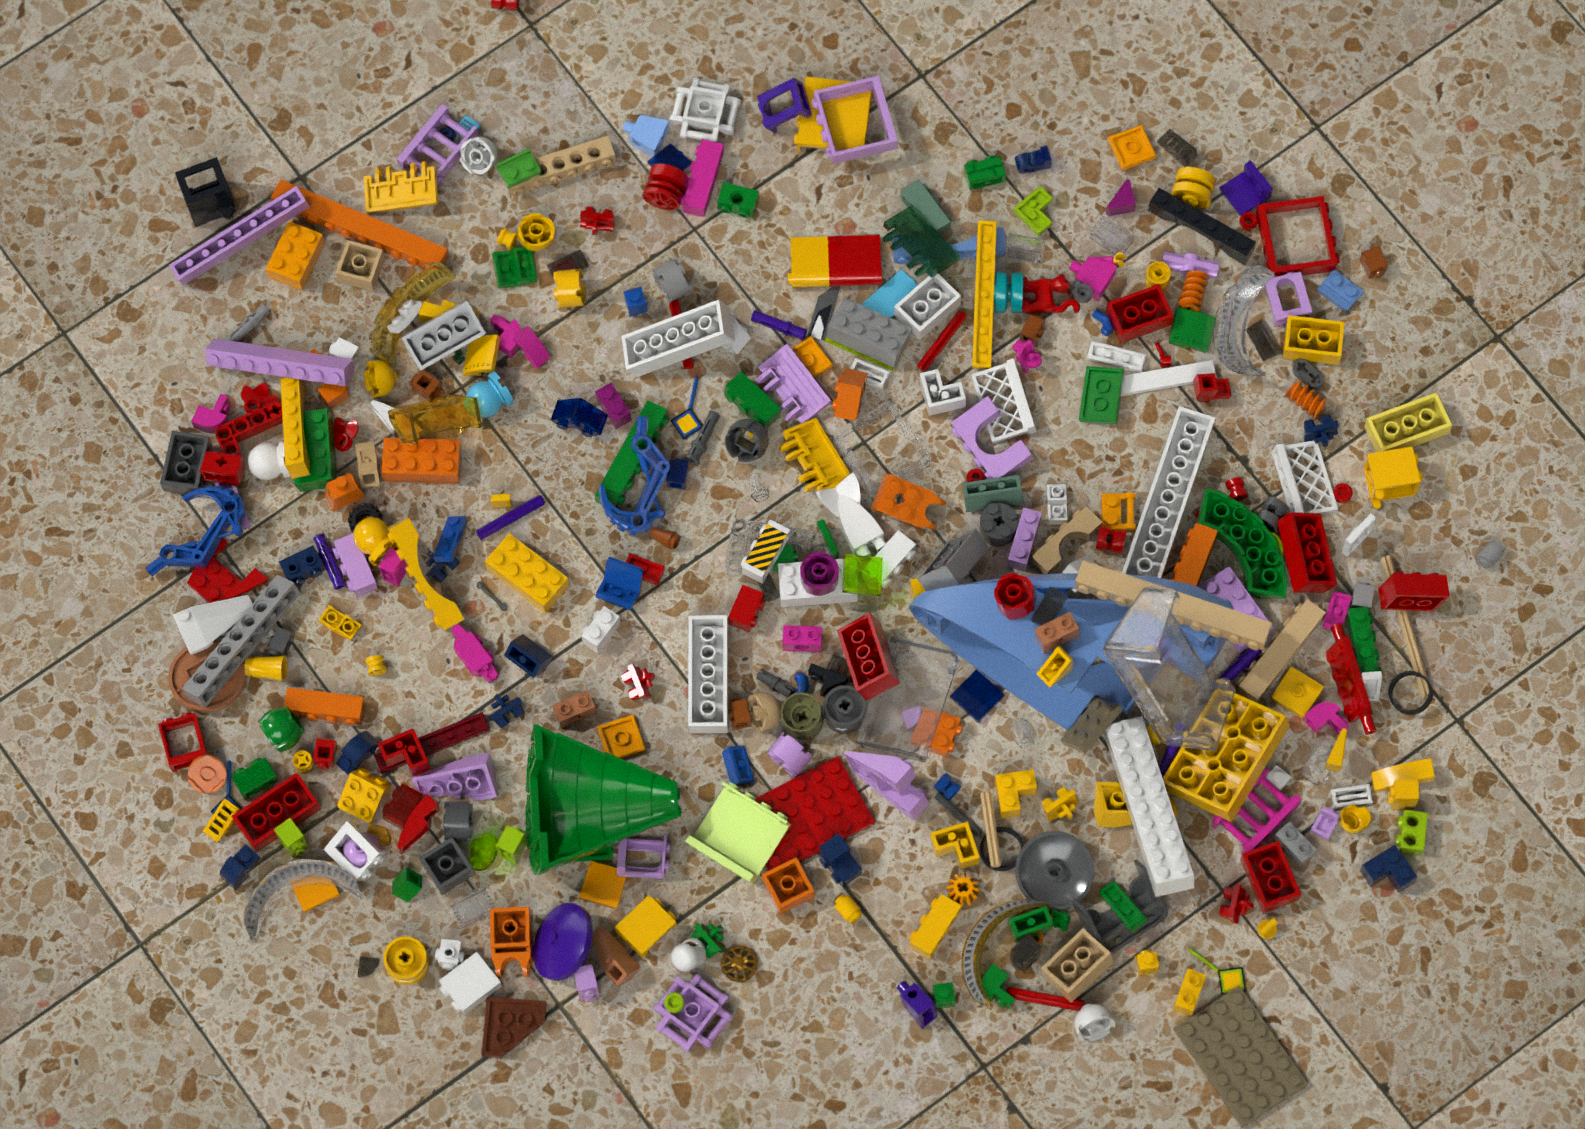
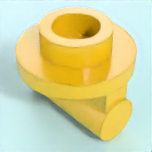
(1267, 928)

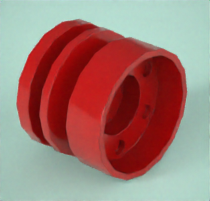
(665, 186)

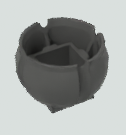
(742, 448)

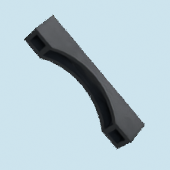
(1176, 210)

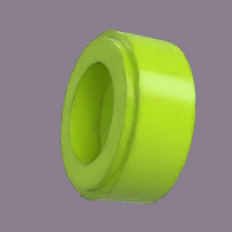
(674, 1002)

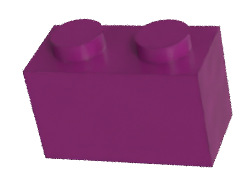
(613, 406)

